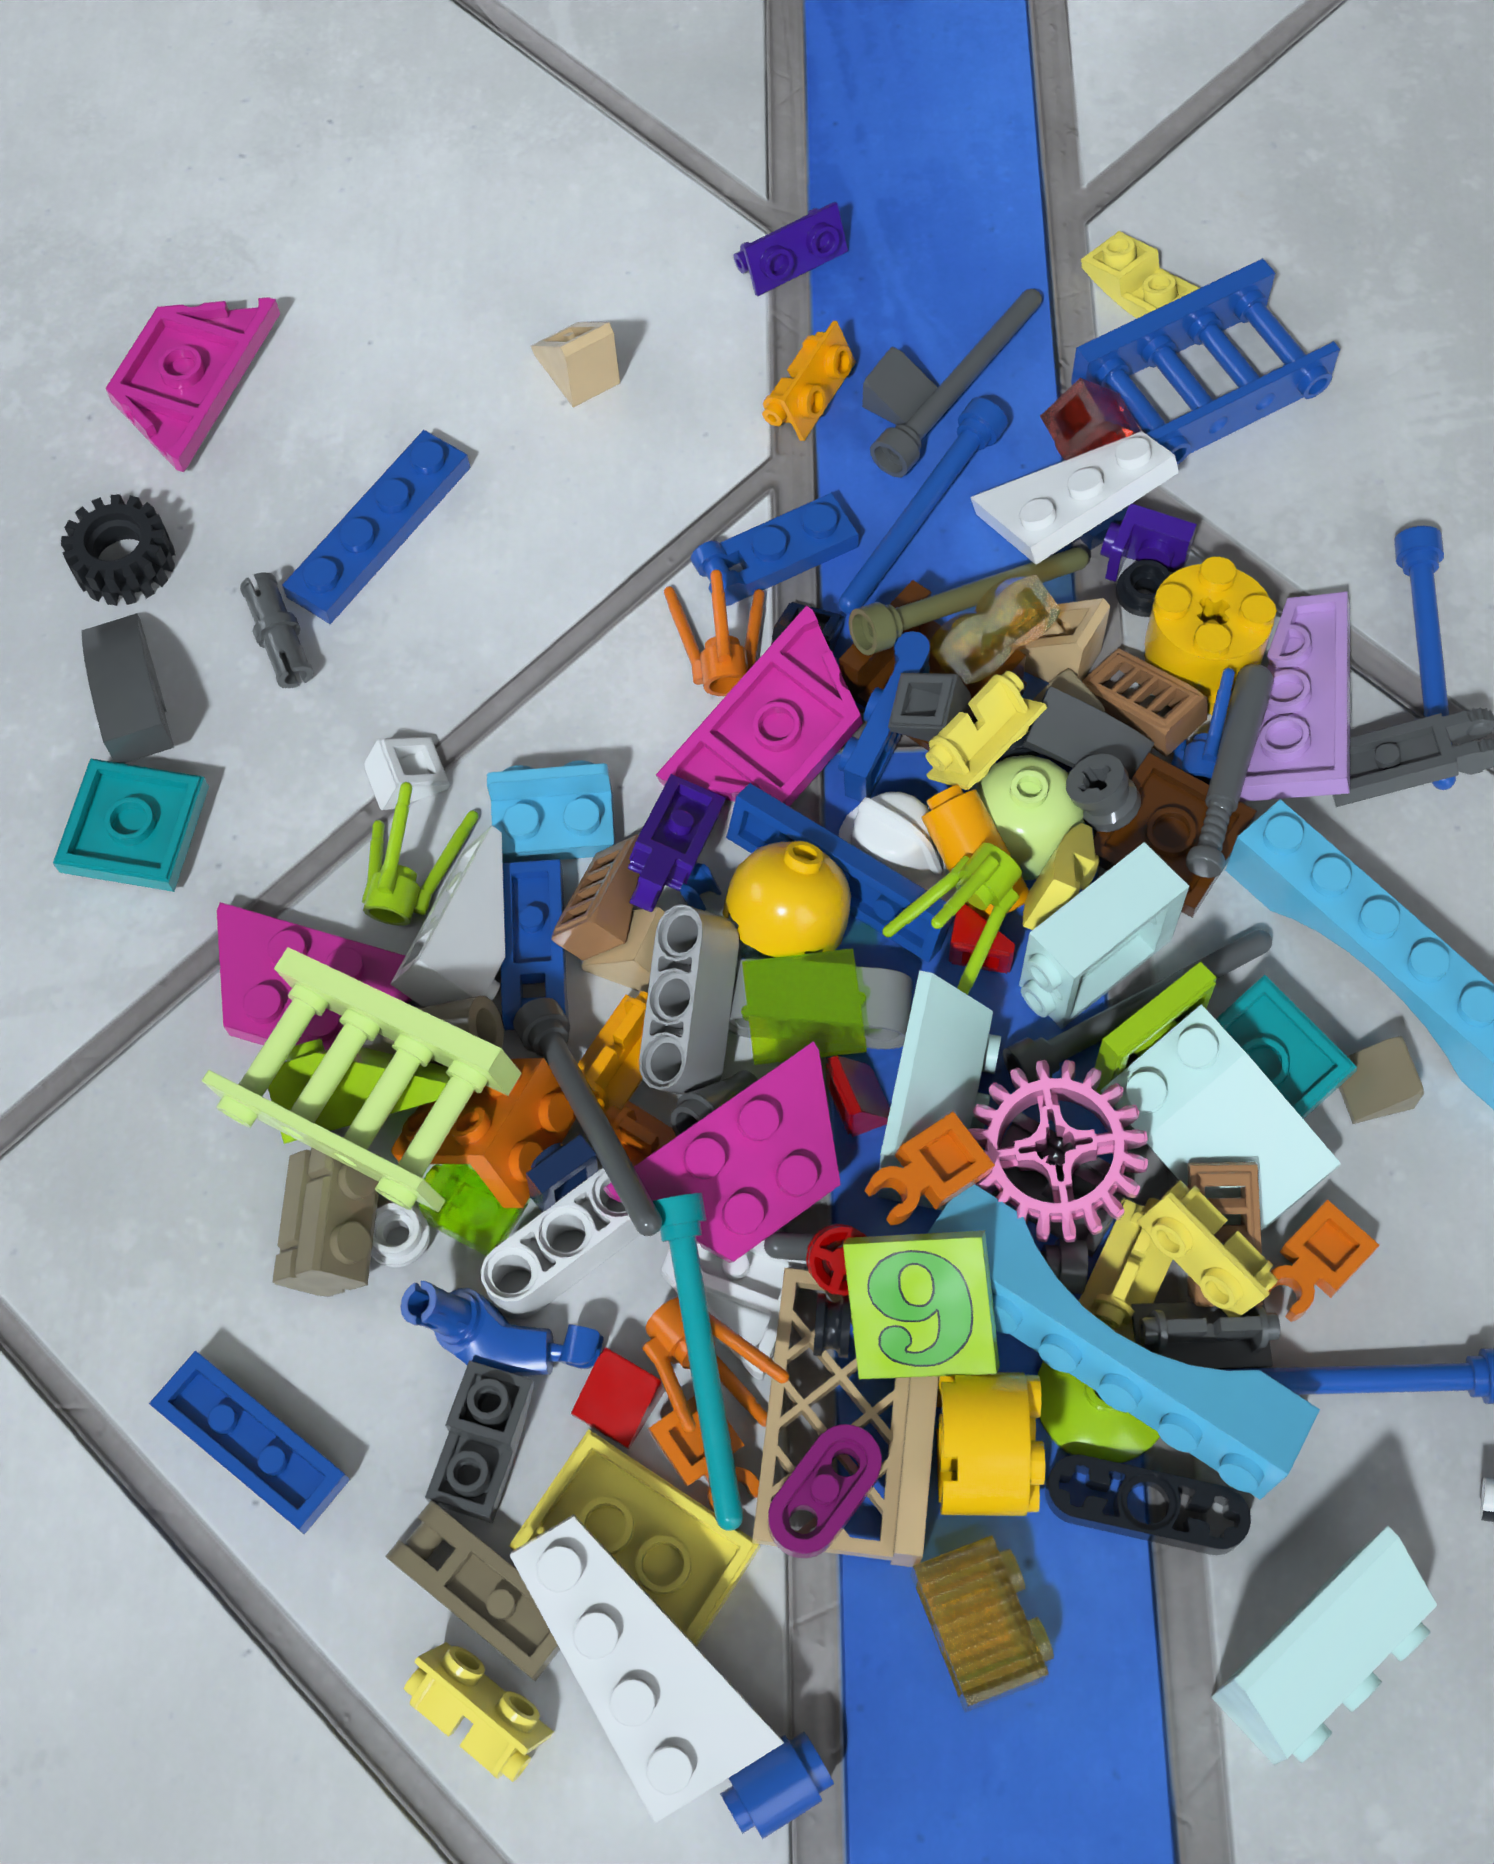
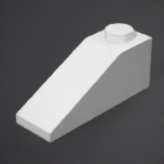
(463, 933)

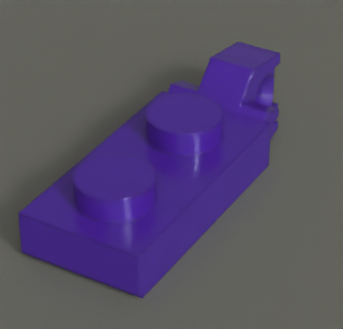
(672, 839)

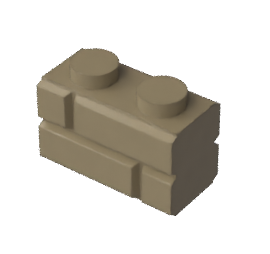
(325, 1226)

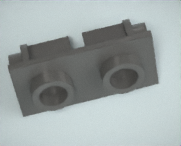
(1206, 1334)

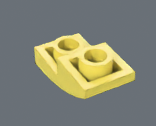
(1132, 275)
(1064, 875)

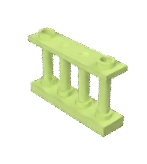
(364, 1016)

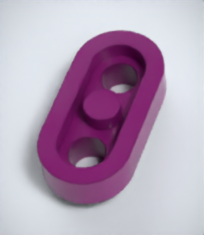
(823, 1492)

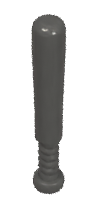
(1235, 751)

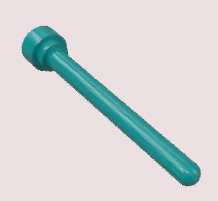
(680, 1226)

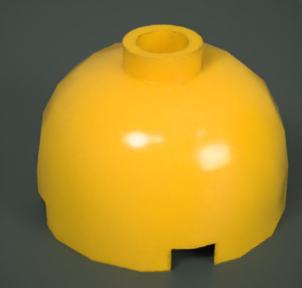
(789, 900)

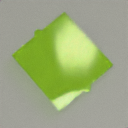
(803, 1002)

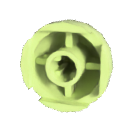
(1029, 808)

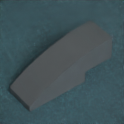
(125, 690)

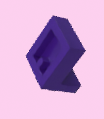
(1147, 536)

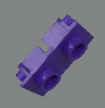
(793, 249)

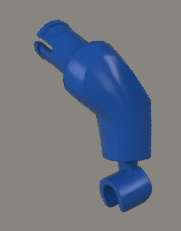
(479, 1333)

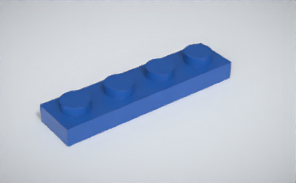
(376, 526)
(875, 889)

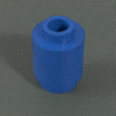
(777, 1786)

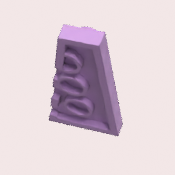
(1307, 718)

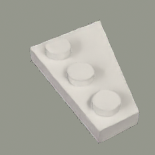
(1074, 496)

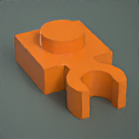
(935, 1163)
(1322, 1254)
(687, 1451)

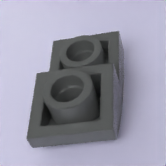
(1076, 730)
(480, 1441)

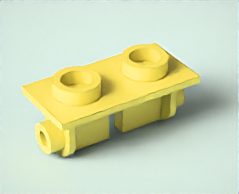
(968, 750)
(1125, 1272)
(1229, 1273)
(505, 1724)

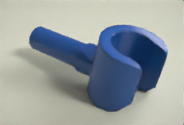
(699, 882)

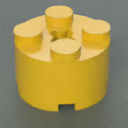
(1208, 622)
(989, 1444)

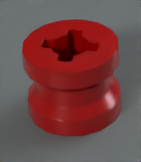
(818, 1257)

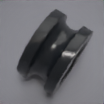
(832, 1325)

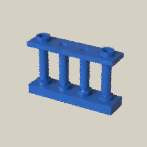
(1200, 321)

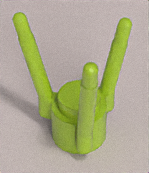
(980, 881)
(392, 888)

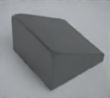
(896, 388)
(927, 703)

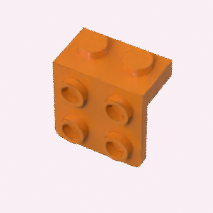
(502, 1132)

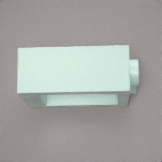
(1101, 936)

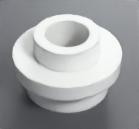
(393, 1216)

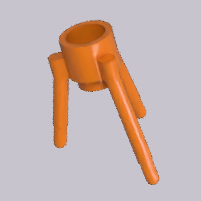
(723, 659)
(669, 1347)

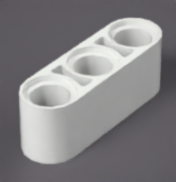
(552, 1270)

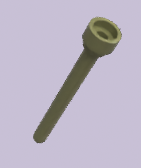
(879, 625)

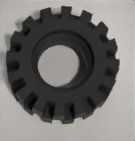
(111, 524)

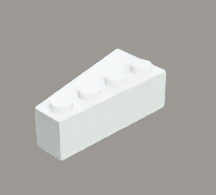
(648, 1683)

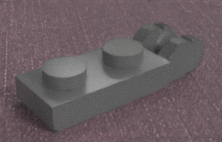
(1418, 753)

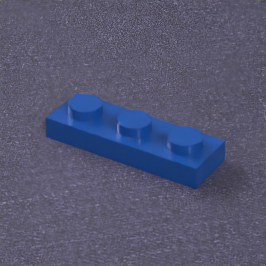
(250, 1442)

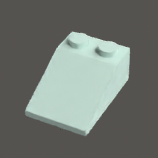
(1215, 1105)

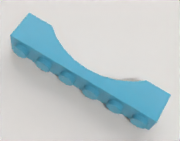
(1315, 884)
(1227, 1419)

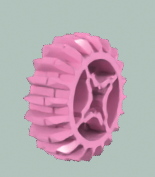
(1087, 1145)

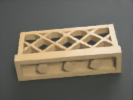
(908, 1441)

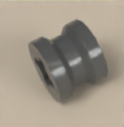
(1103, 792)

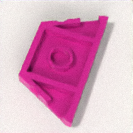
(187, 371)
(775, 722)
(258, 996)
(752, 1158)

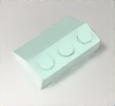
(938, 1067)
(1330, 1651)

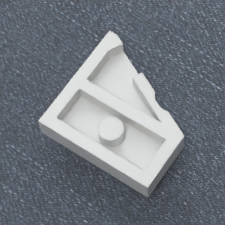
(744, 1295)

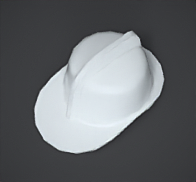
(894, 834)

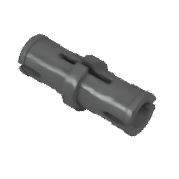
(276, 630)

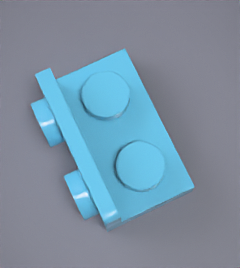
(552, 811)

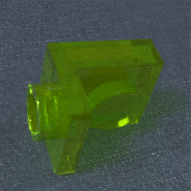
(470, 1208)

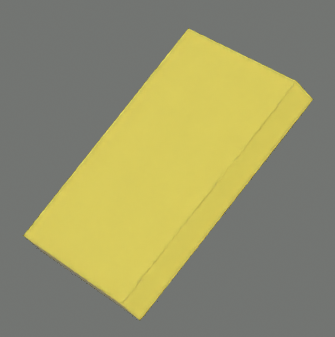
(650, 1529)

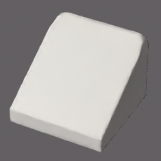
(401, 761)

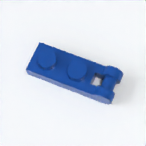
(778, 548)
(867, 757)
(531, 912)

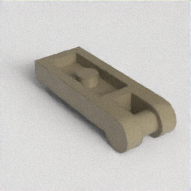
(478, 1589)

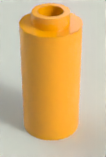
(958, 828)

